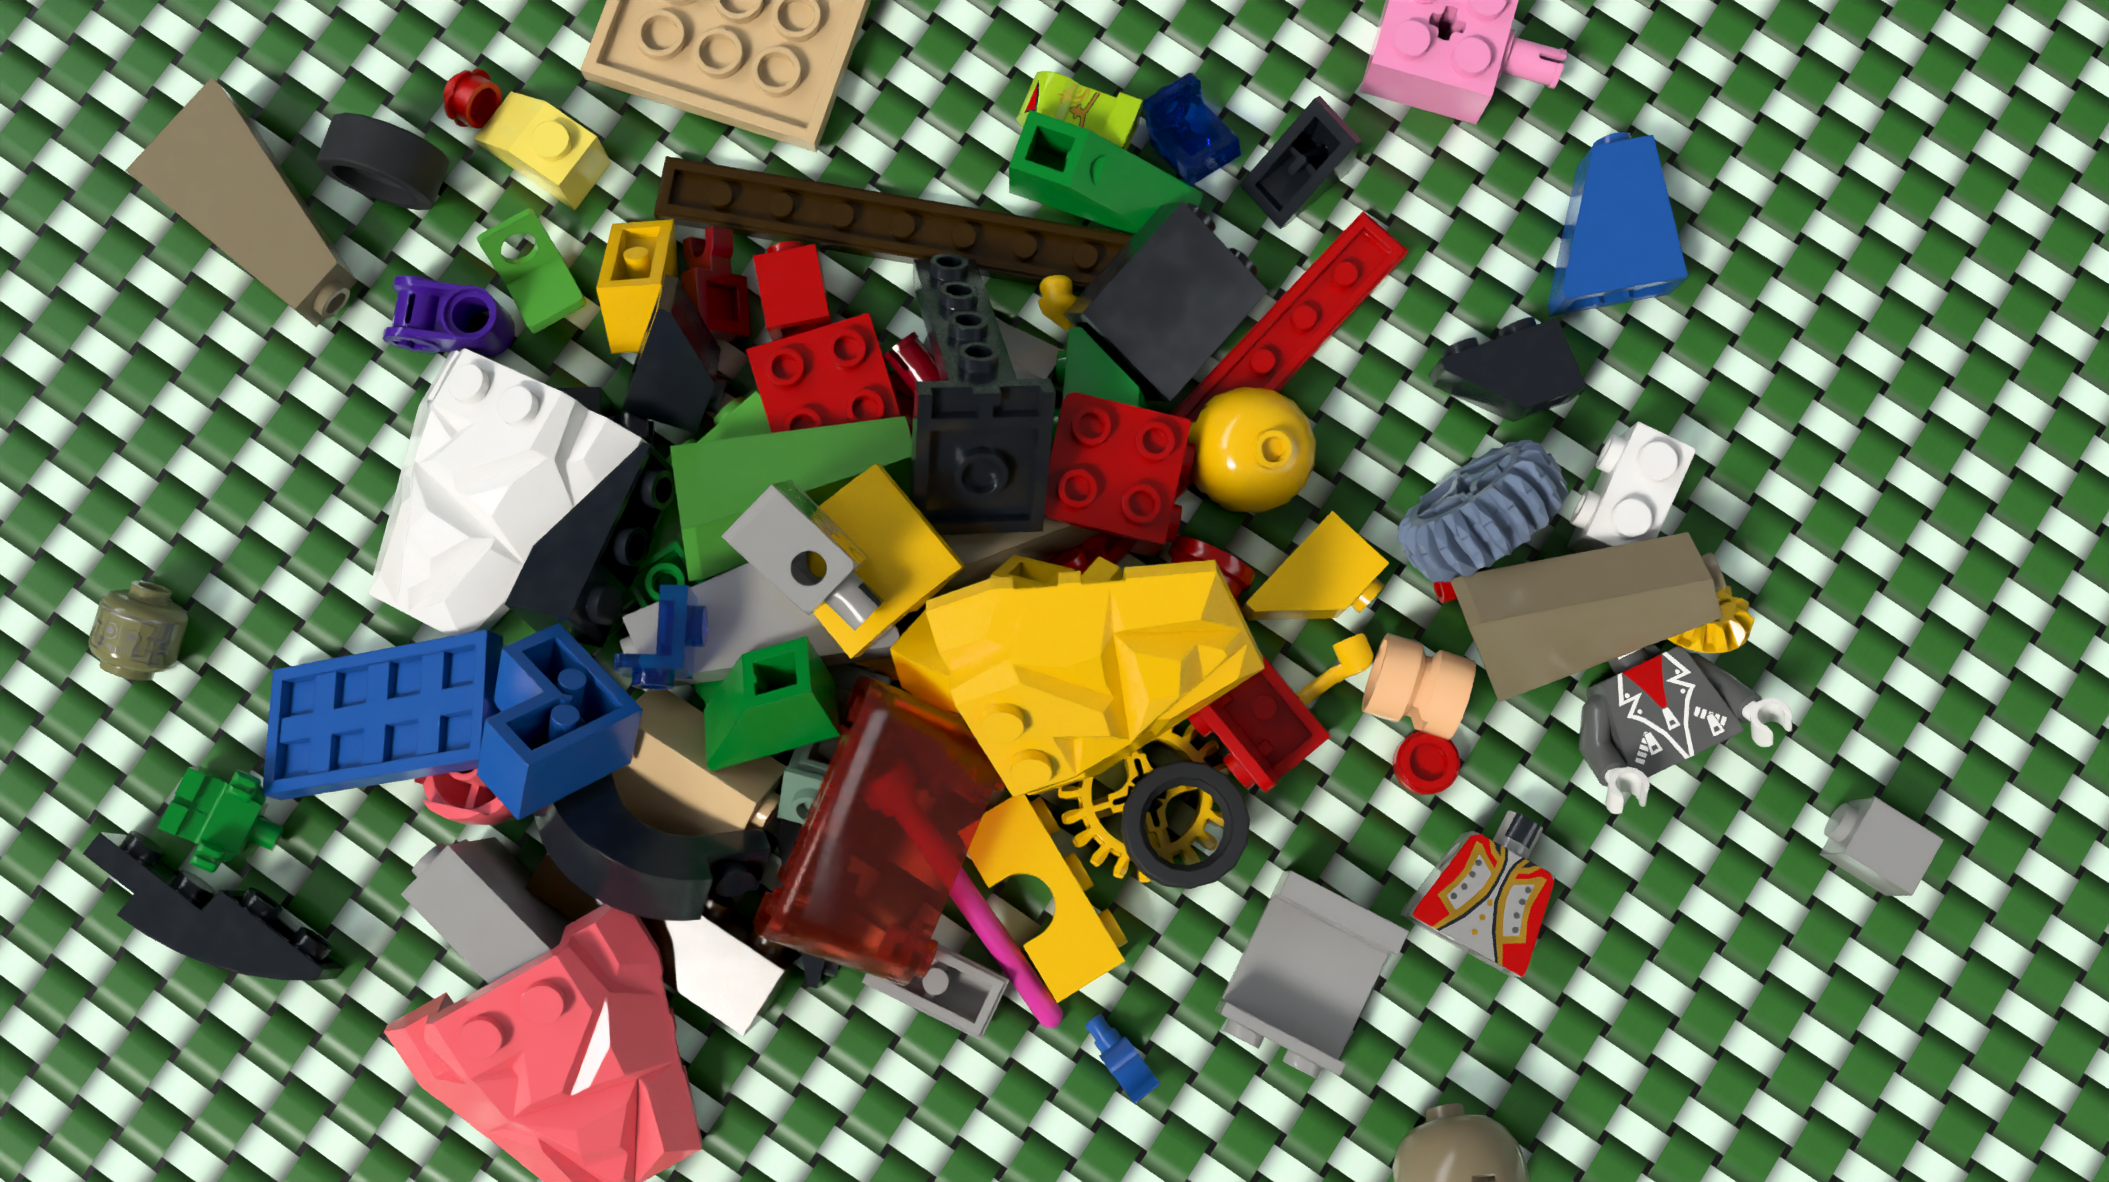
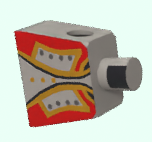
(1487, 896)

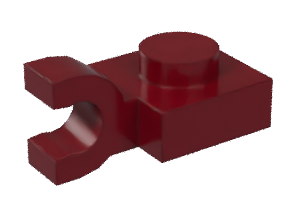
(713, 288)

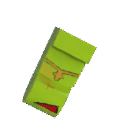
(1082, 106)

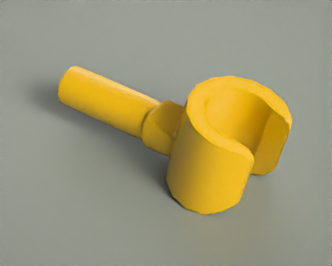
(1354, 658)

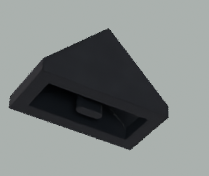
(1302, 163)

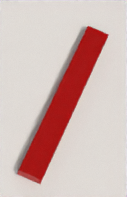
(1290, 331)

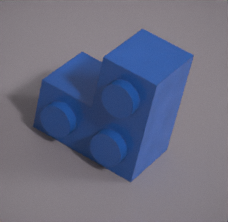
(556, 725)

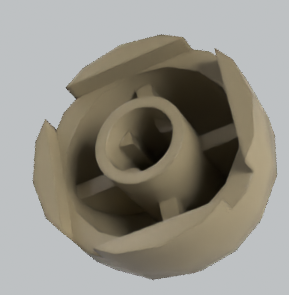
(1459, 1150)

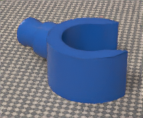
(1122, 1059)

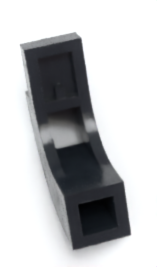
(641, 867)

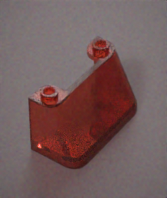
(882, 837)

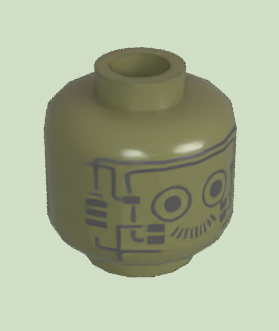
(138, 631)

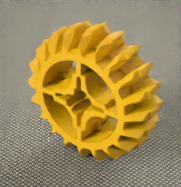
(1092, 810)

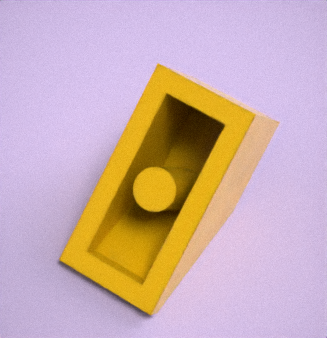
(632, 276)
(1321, 577)

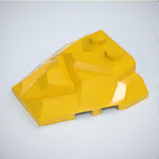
(1088, 671)

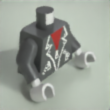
(1664, 713)

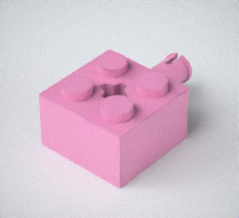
(1461, 70)

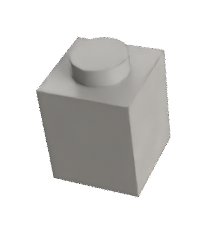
(1879, 846)

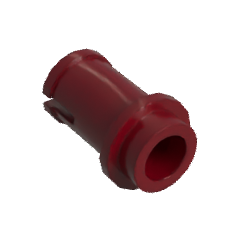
(912, 361)

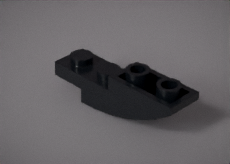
(227, 932)

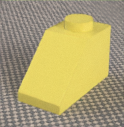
(545, 147)

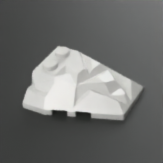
(481, 484)

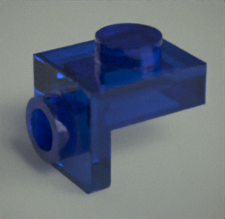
(1188, 131)
(680, 630)

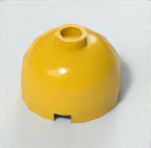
(1251, 450)

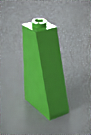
(726, 476)

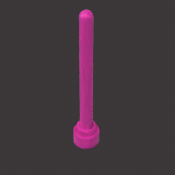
(1005, 951)

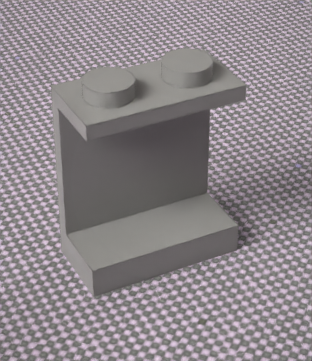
(1307, 973)

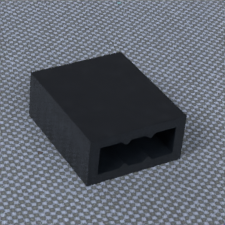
(1168, 299)

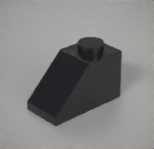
(675, 364)

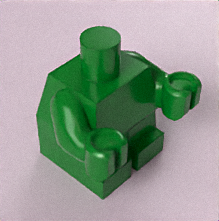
(219, 816)

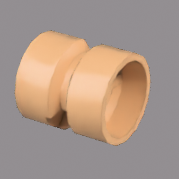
(1419, 686)

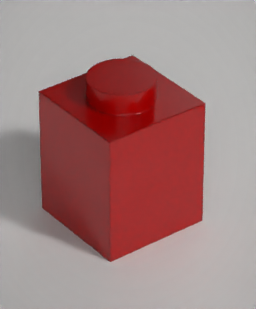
(792, 289)

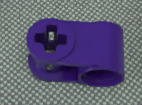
(437, 316)

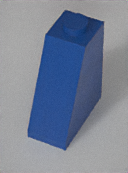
(1617, 230)

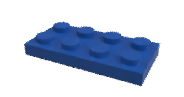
(380, 715)

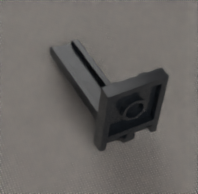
(979, 430)

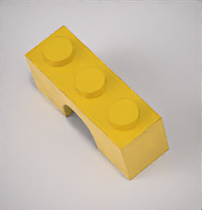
(1078, 940)

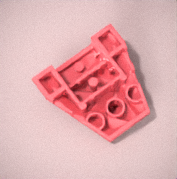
(565, 1057)

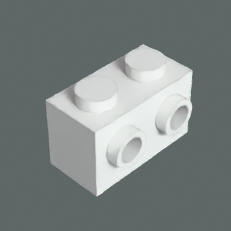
(1633, 490)

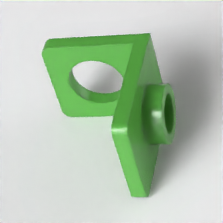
(537, 281)

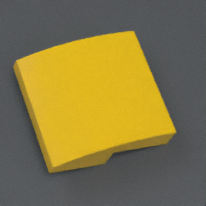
(903, 550)

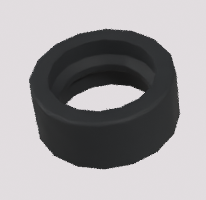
(382, 161)
(1224, 794)

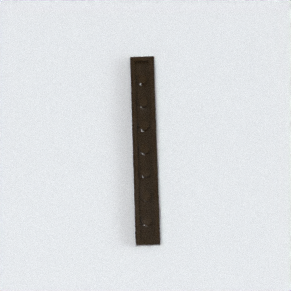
(880, 223)

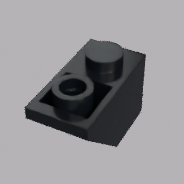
(1514, 374)

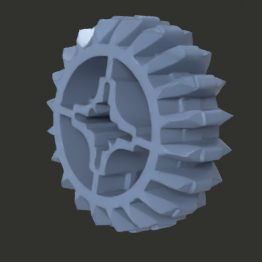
(1482, 511)

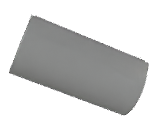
(952, 991)

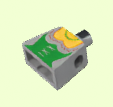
(777, 539)

